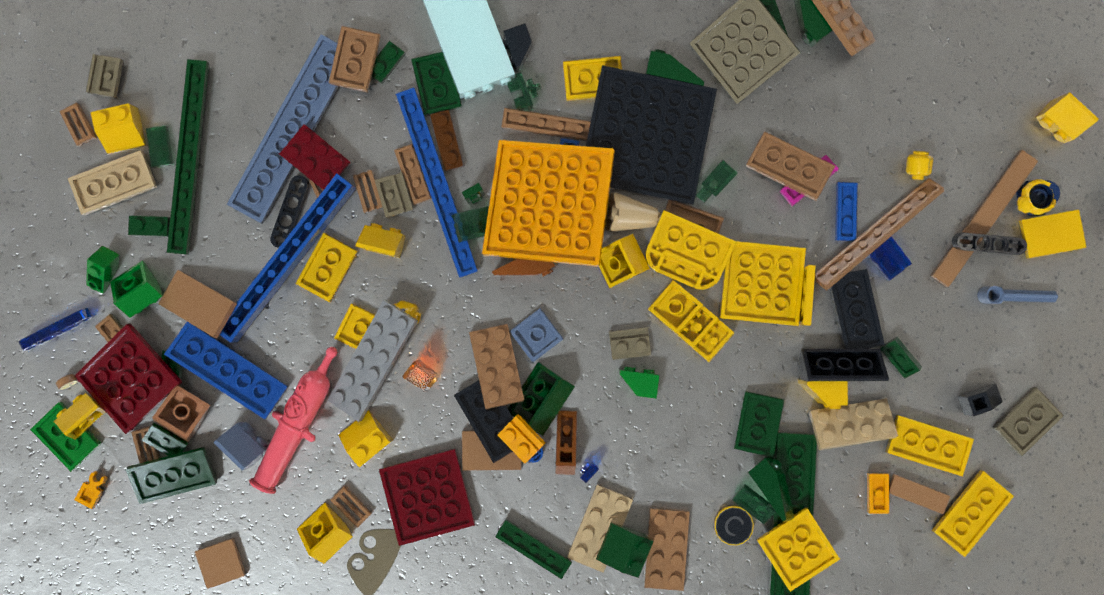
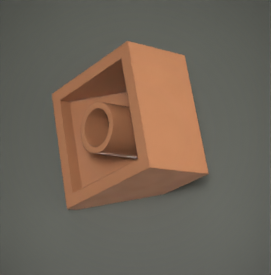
(181, 413)

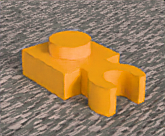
(90, 492)

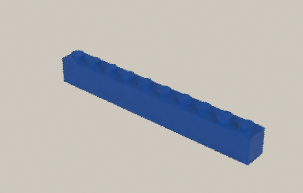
(287, 257)

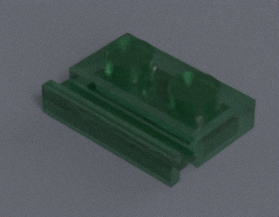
(470, 224)

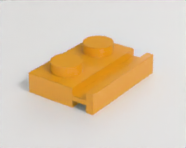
(521, 439)

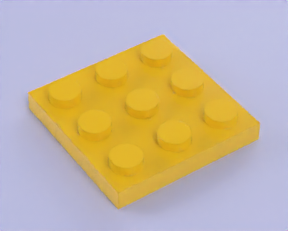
(798, 549)

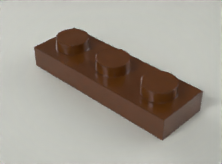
(446, 140)

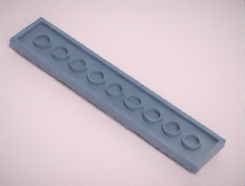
(302, 106)

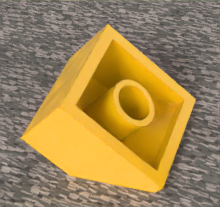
(1066, 118)
(119, 128)
(381, 241)
(622, 261)
(829, 393)
(79, 416)
(364, 439)
(324, 533)

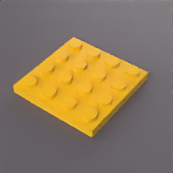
(763, 284)

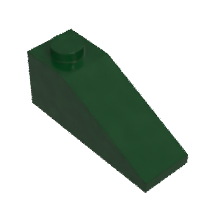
(811, 22)
(668, 67)
(773, 484)

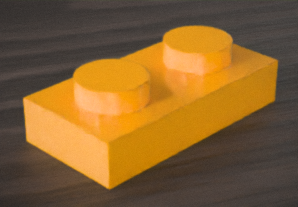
(878, 493)

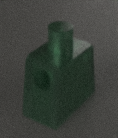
(723, 174)

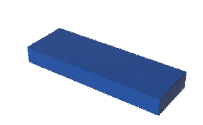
(846, 211)

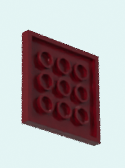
(128, 378)
(427, 497)

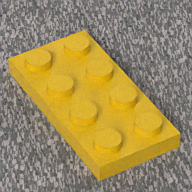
(930, 445)
(972, 513)

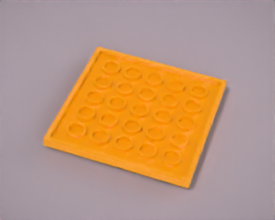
(549, 202)

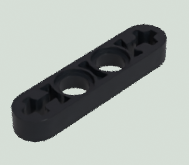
(287, 211)
(989, 243)

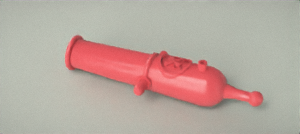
(293, 425)

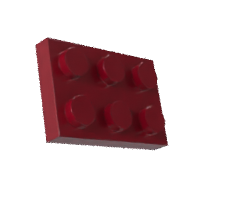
(314, 157)

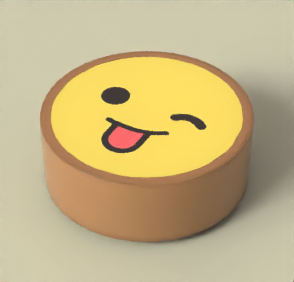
(66, 382)

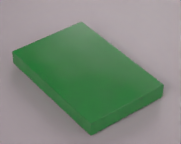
(67, 450)

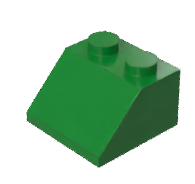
(135, 289)

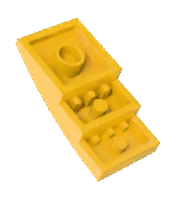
(691, 321)

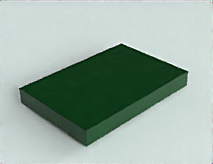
(435, 84)
(759, 424)

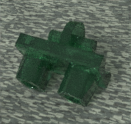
(525, 100)

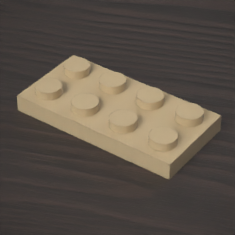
(112, 182)
(853, 424)
(603, 508)

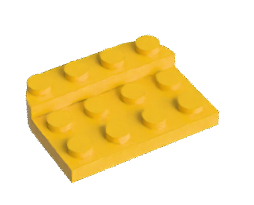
(688, 252)

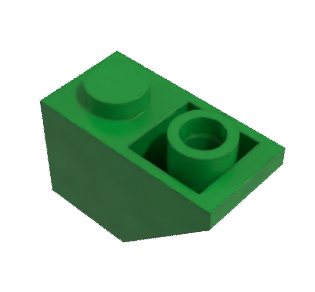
(101, 269)
(641, 383)

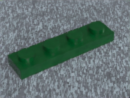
(533, 549)

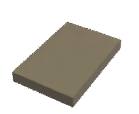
(1028, 421)

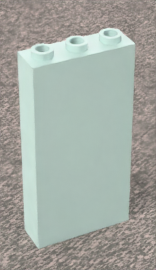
(470, 45)

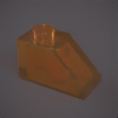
(420, 375)

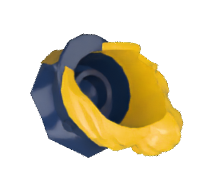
(1037, 197)

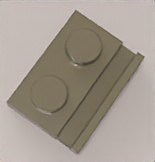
(104, 76)
(393, 195)
(629, 343)

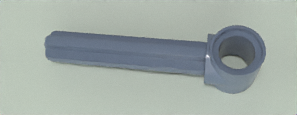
(1000, 295)

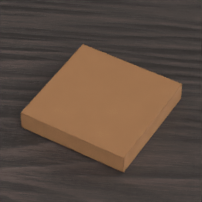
(220, 563)

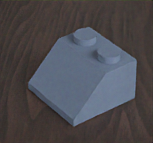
(242, 445)

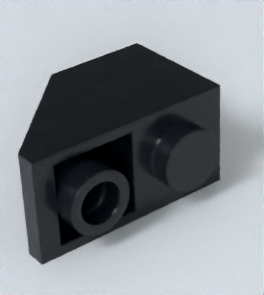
(519, 44)
(980, 400)

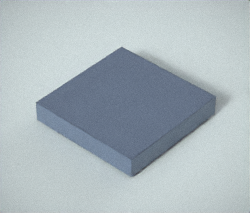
(536, 335)

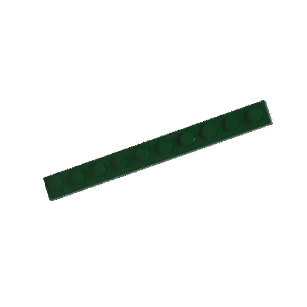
(187, 157)

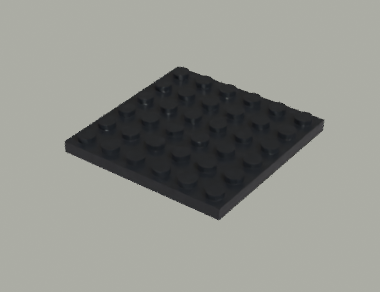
(655, 130)

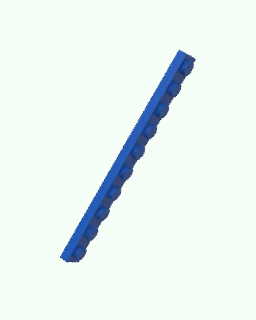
(435, 179)

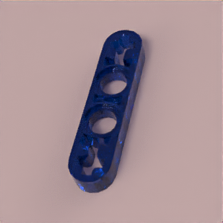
(55, 329)

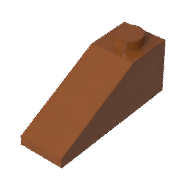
(525, 267)
(566, 443)

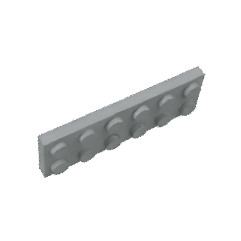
(372, 360)

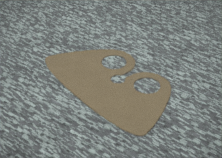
(374, 570)

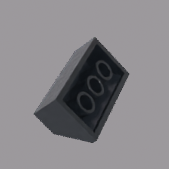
(842, 365)

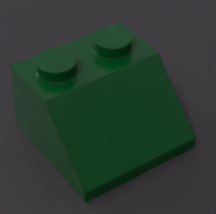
(625, 549)

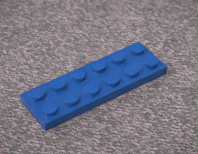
(226, 370)

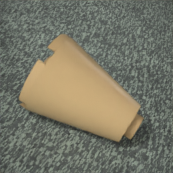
(629, 214)

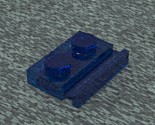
(890, 259)

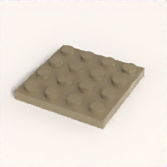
(744, 48)

